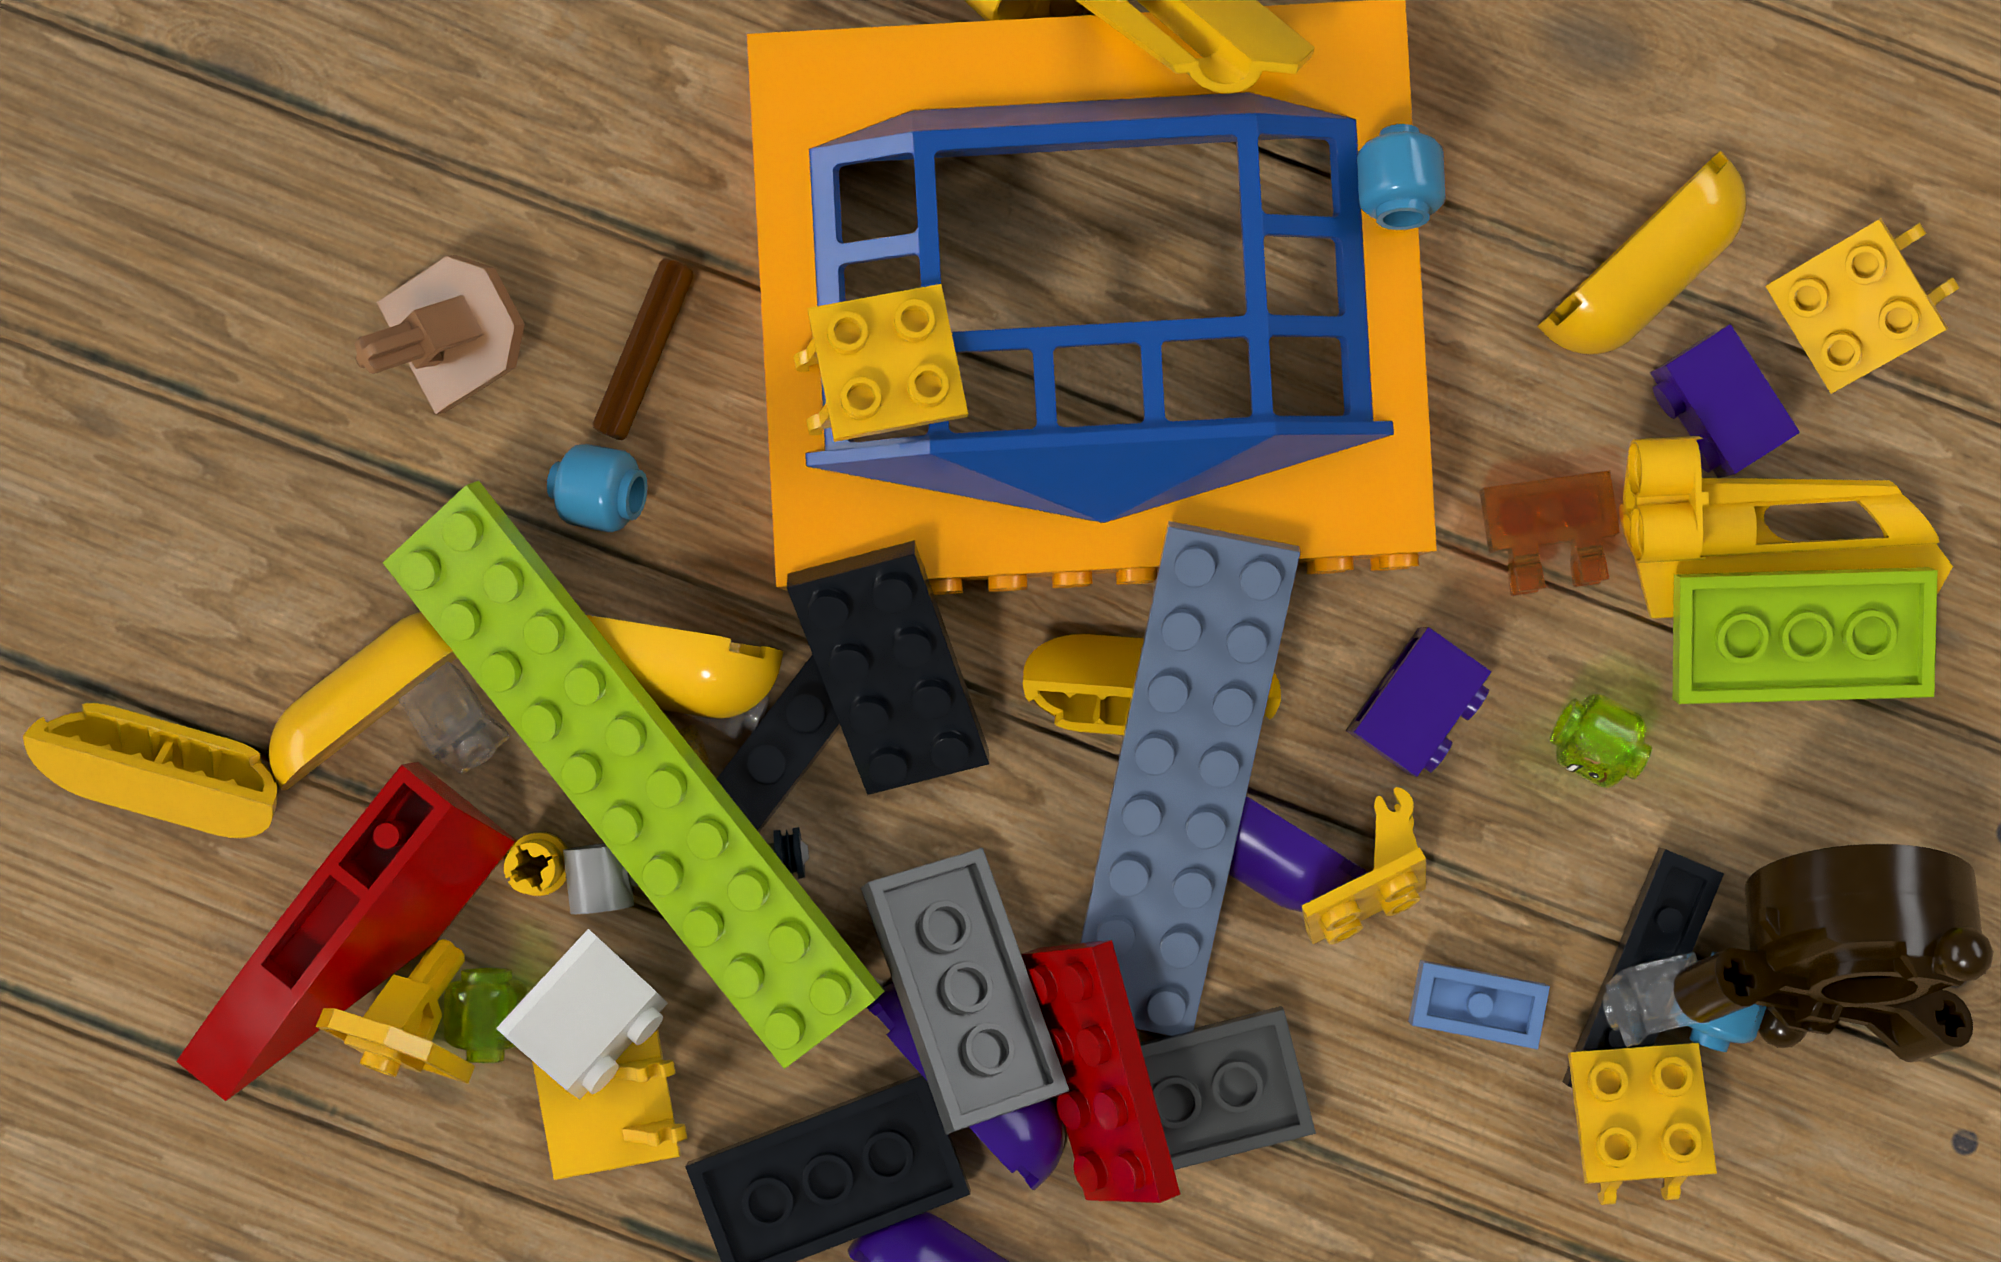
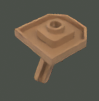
(451, 329)

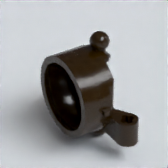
(1853, 941)

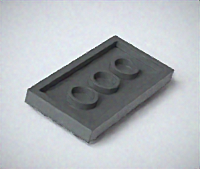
(964, 990)

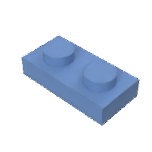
(1478, 1004)

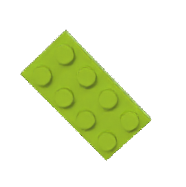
(1804, 635)

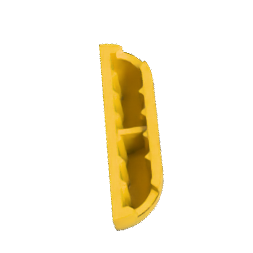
(1653, 263)
(693, 669)
(1091, 681)
(354, 697)
(156, 769)

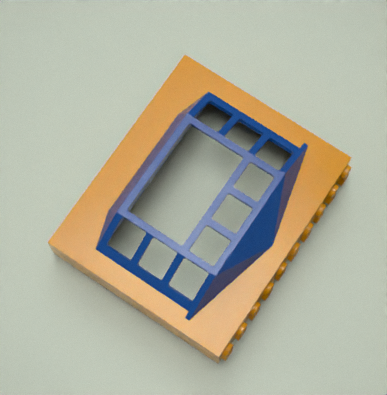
(1099, 493)

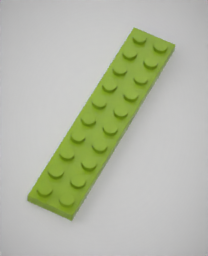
(632, 775)

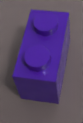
(1724, 401)
(1421, 703)

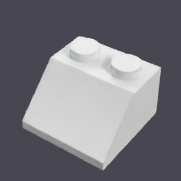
(584, 1016)

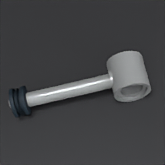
(602, 884)

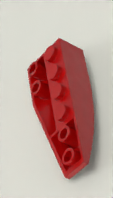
(352, 926)

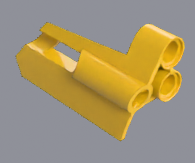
(1231, 35)
(1718, 524)

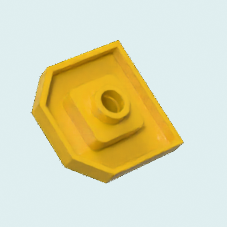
(404, 1020)

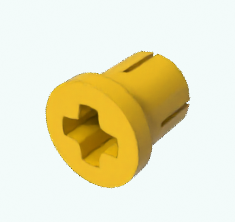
(536, 844)

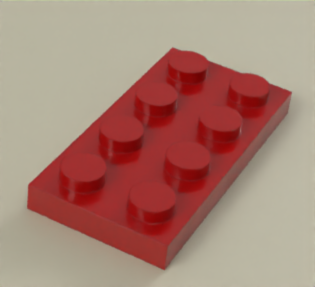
(1110, 1100)

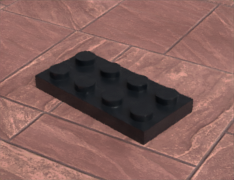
(889, 667)
(829, 1176)

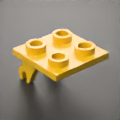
(1859, 304)
(884, 363)
(1390, 887)
(1642, 1117)
(618, 1125)

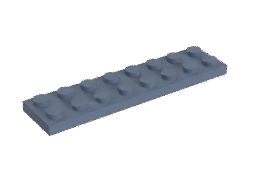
(1187, 764)

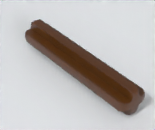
(643, 349)

